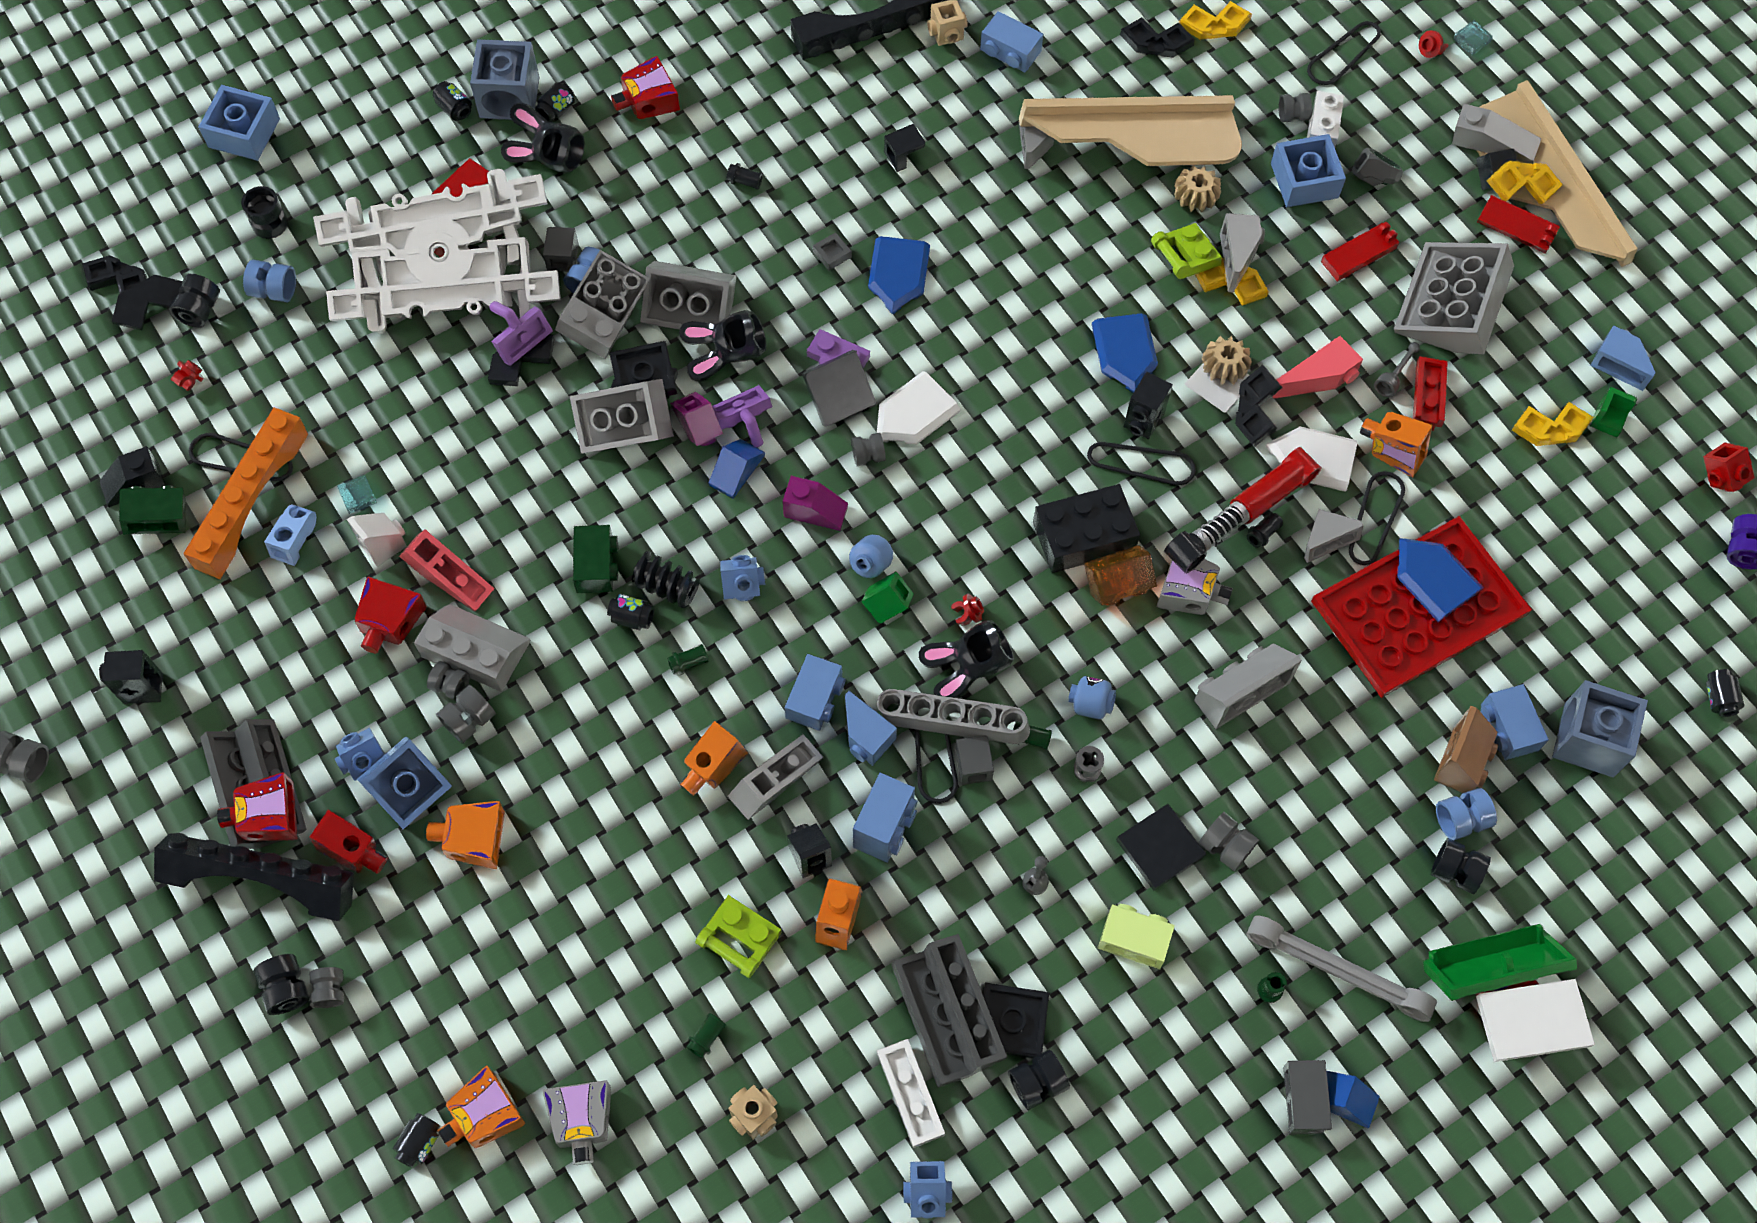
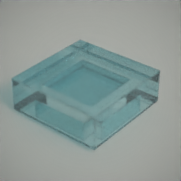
(1473, 37)
(357, 494)

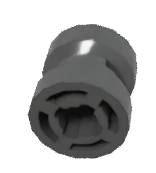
(1295, 107)
(868, 449)
(447, 680)
(326, 987)

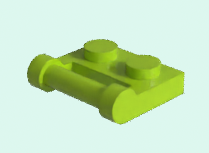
(1193, 247)
(745, 928)

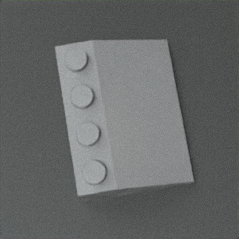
(1456, 295)

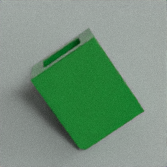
(1613, 411)
(887, 597)

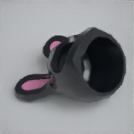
(553, 144)
(735, 340)
(979, 653)

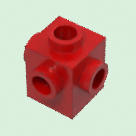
(1729, 467)

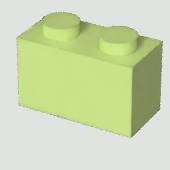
(1136, 935)

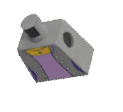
(1193, 590)
(579, 1117)

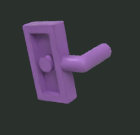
(521, 333)
(828, 346)
(744, 408)

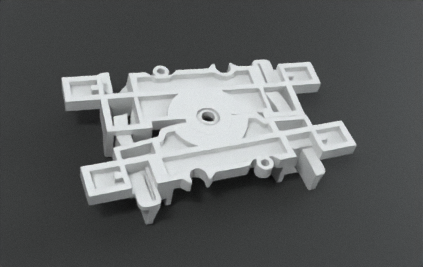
(403, 244)

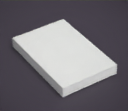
(1535, 1020)

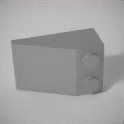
(621, 416)

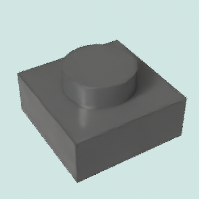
(832, 251)

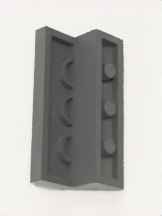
(243, 758)
(948, 1011)

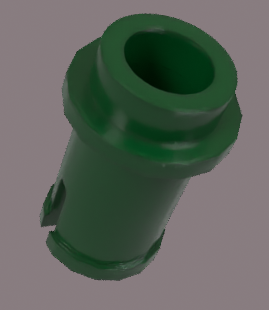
(687, 659)
(1037, 737)
(1274, 993)
(705, 1036)

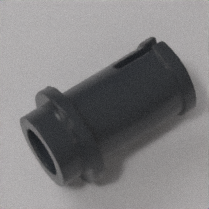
(744, 176)
(1260, 534)

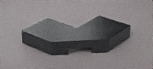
(1167, 43)
(112, 271)
(134, 302)
(506, 375)
(1253, 393)

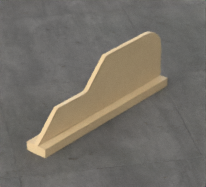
(1147, 128)
(1579, 201)

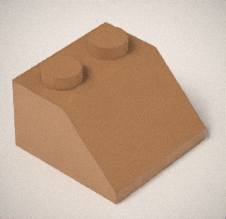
(1468, 753)

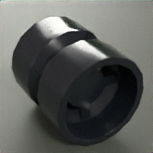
(264, 212)
(194, 301)
(1461, 866)
(281, 984)
(1039, 1079)

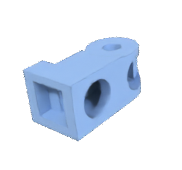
(290, 534)

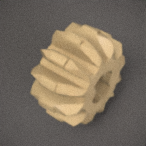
(1197, 188)
(1226, 360)

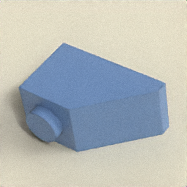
(1624, 358)
(867, 730)

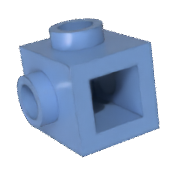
(741, 578)
(358, 753)
(927, 1189)

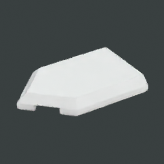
(915, 410)
(1330, 451)

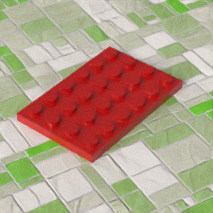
(1394, 633)

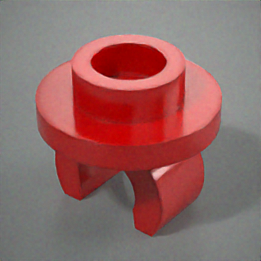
(1432, 44)
(187, 375)
(972, 609)

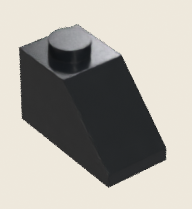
(131, 470)
(809, 849)

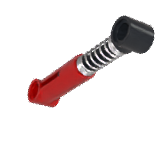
(1295, 471)

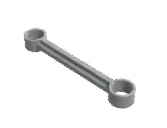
(1410, 1001)

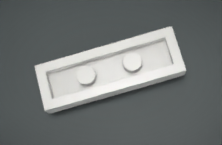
(910, 1093)

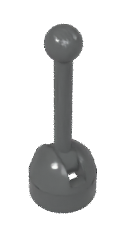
(1389, 383)
(1037, 877)

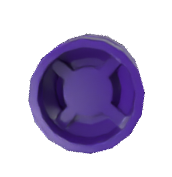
(1743, 542)

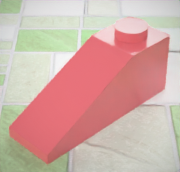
(1322, 371)
(446, 570)

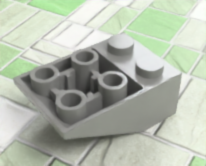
(602, 304)

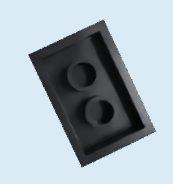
(1085, 527)

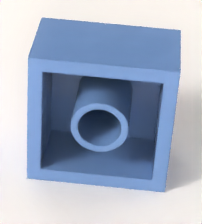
(239, 122)
(1308, 170)
(404, 782)
(884, 817)

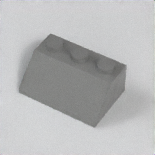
(685, 295)
(472, 645)
(1246, 683)

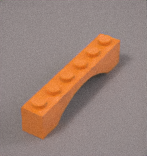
(219, 533)

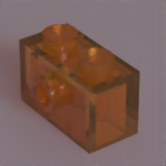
(1120, 575)

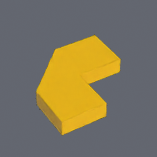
(1225, 24)
(1535, 177)
(1249, 289)
(1544, 431)

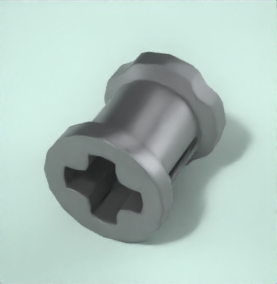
(1085, 756)

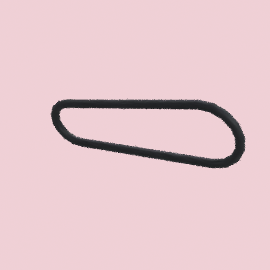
(1338, 42)
(1143, 449)
(219, 467)
(1388, 526)
(919, 769)

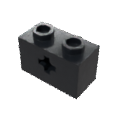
(1147, 405)
(132, 676)

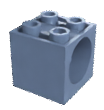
(503, 76)
(1600, 729)

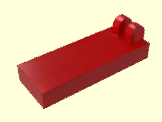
(1518, 224)
(1360, 251)
(1430, 391)

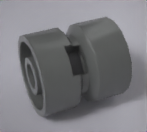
(474, 706)
(21, 757)
(1228, 841)

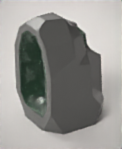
(1376, 168)

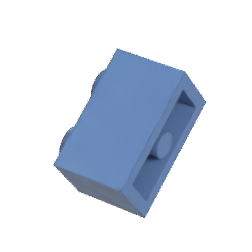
(1011, 41)
(814, 692)
(1515, 720)

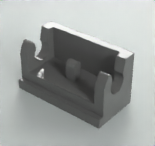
(1307, 1097)

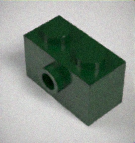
(152, 510)
(594, 558)

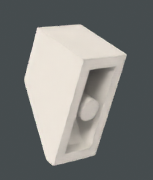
(378, 535)

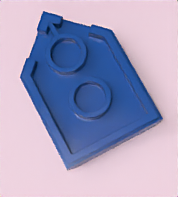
(898, 270)
(1125, 348)
(1435, 577)

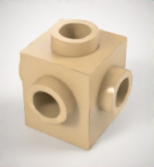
(947, 22)
(757, 1123)

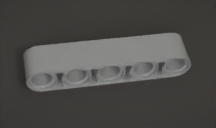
(964, 726)

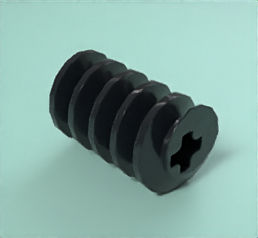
(664, 581)

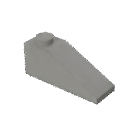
(1490, 132)
(1239, 244)
(774, 776)

